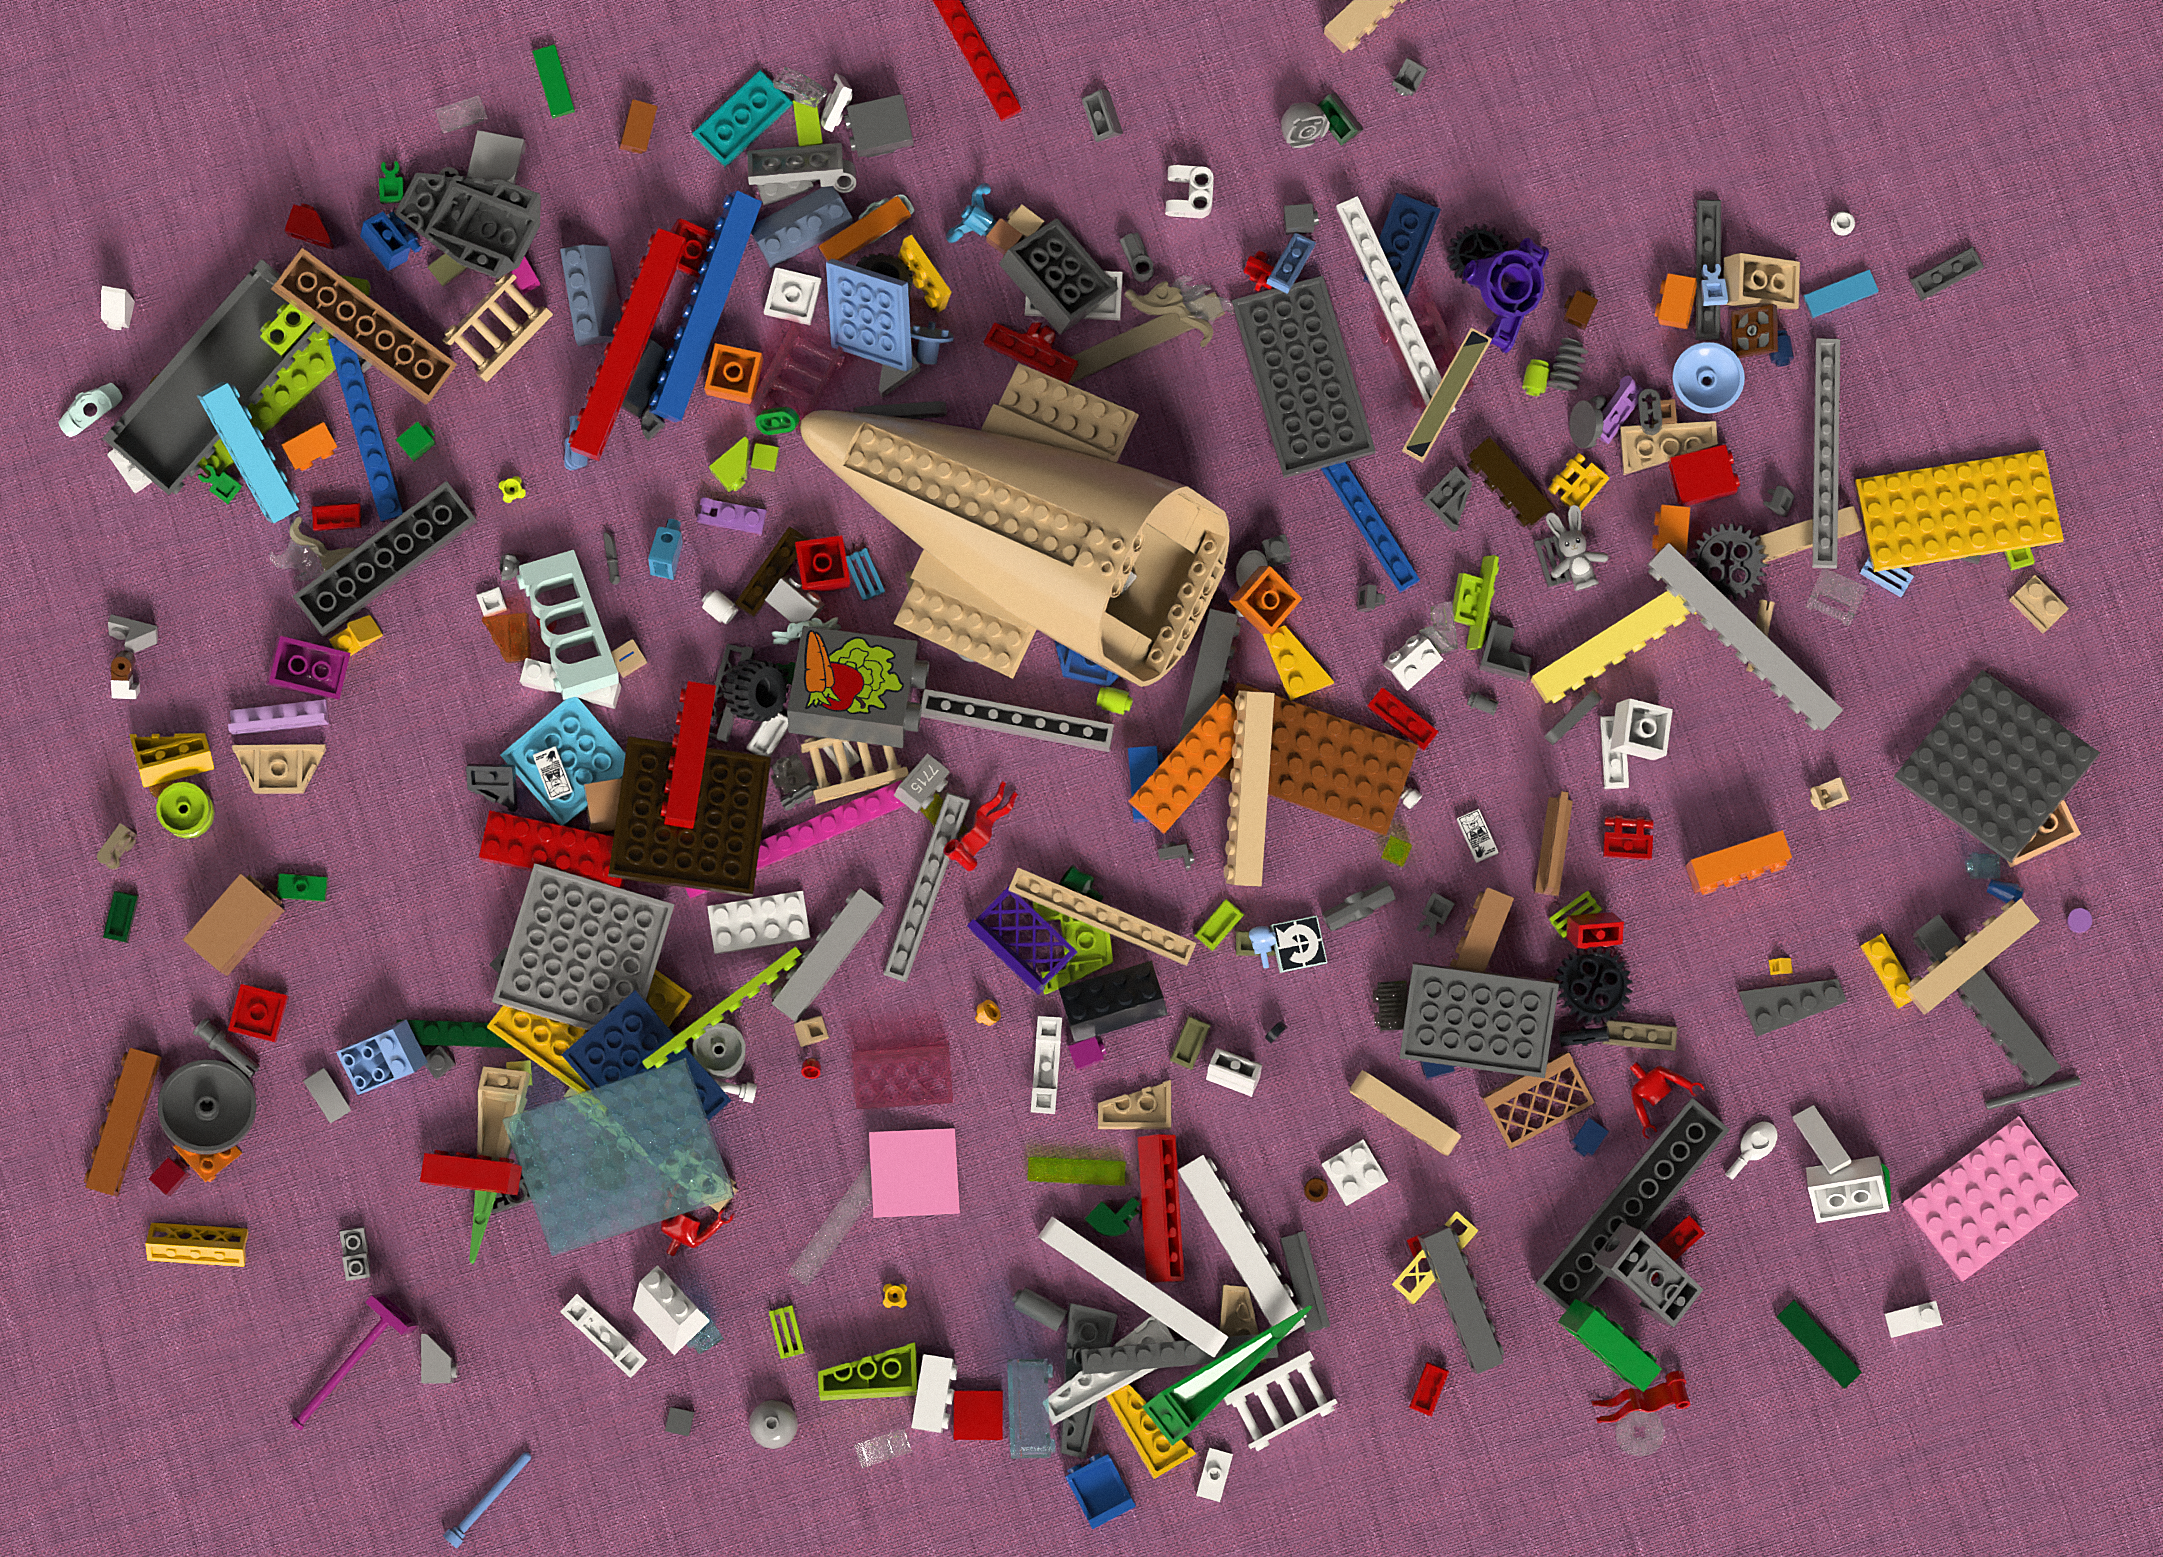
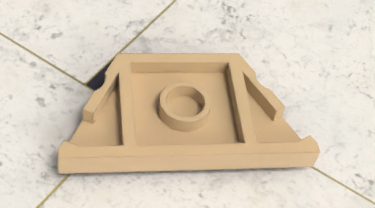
(279, 767)

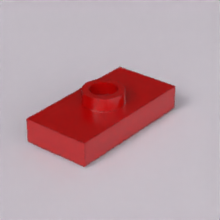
(336, 517)
(1428, 1389)

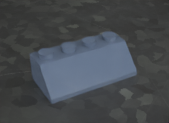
(801, 225)
(591, 293)

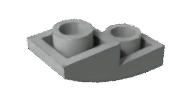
(326, 1095)
(355, 1253)

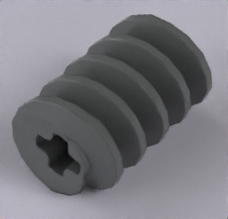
(1567, 365)

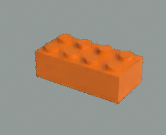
(1739, 861)

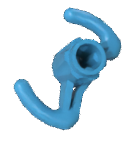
(974, 217)

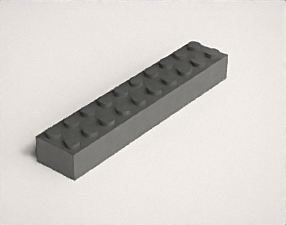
(1634, 1201)

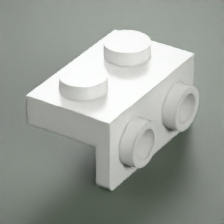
(1413, 661)

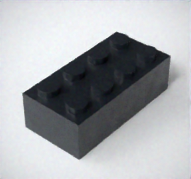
(1113, 1001)

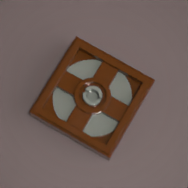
(1754, 331)

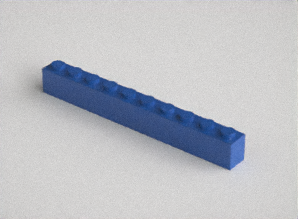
(705, 306)

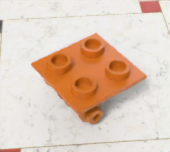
(209, 1164)

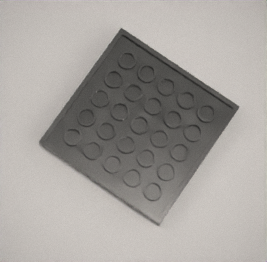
(1996, 766)

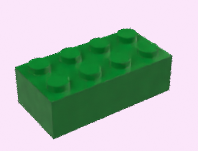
(1610, 1344)

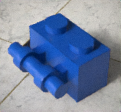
(389, 239)

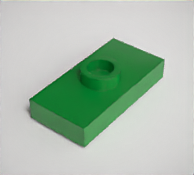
(302, 887)

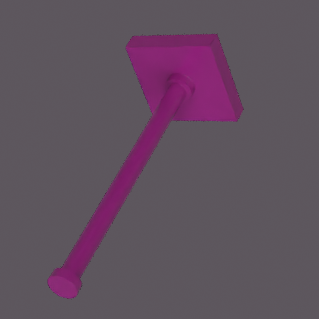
(390, 1315)

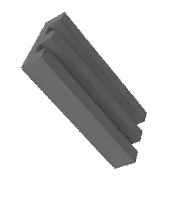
(1546, 541)

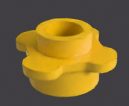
(899, 1290)

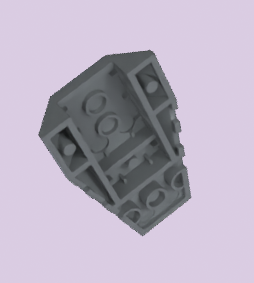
(473, 220)

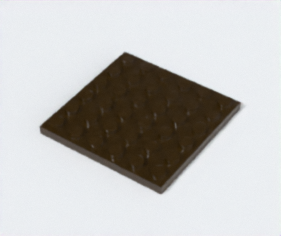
(727, 828)

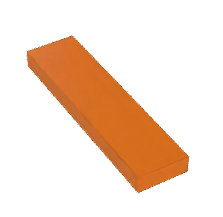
(865, 230)

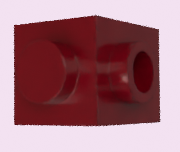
(170, 1175)

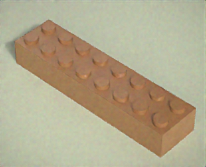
(363, 326)

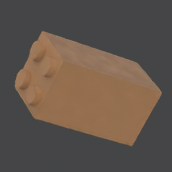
(234, 923)

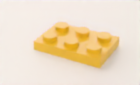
(924, 274)

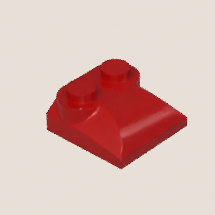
(696, 245)

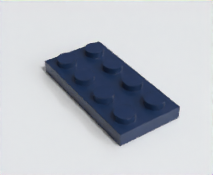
(1406, 238)

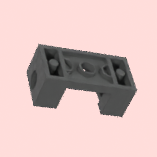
(1634, 1260)

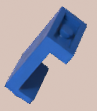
(1099, 1490)

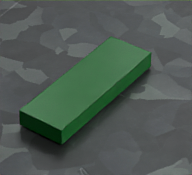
(553, 81)

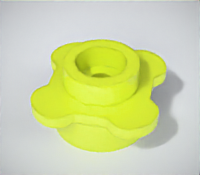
(518, 492)

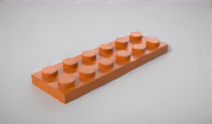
(1188, 767)

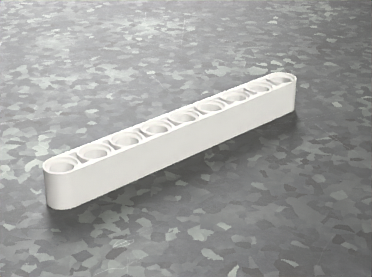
(1133, 1287)

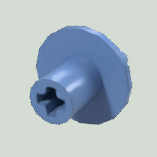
(929, 341)

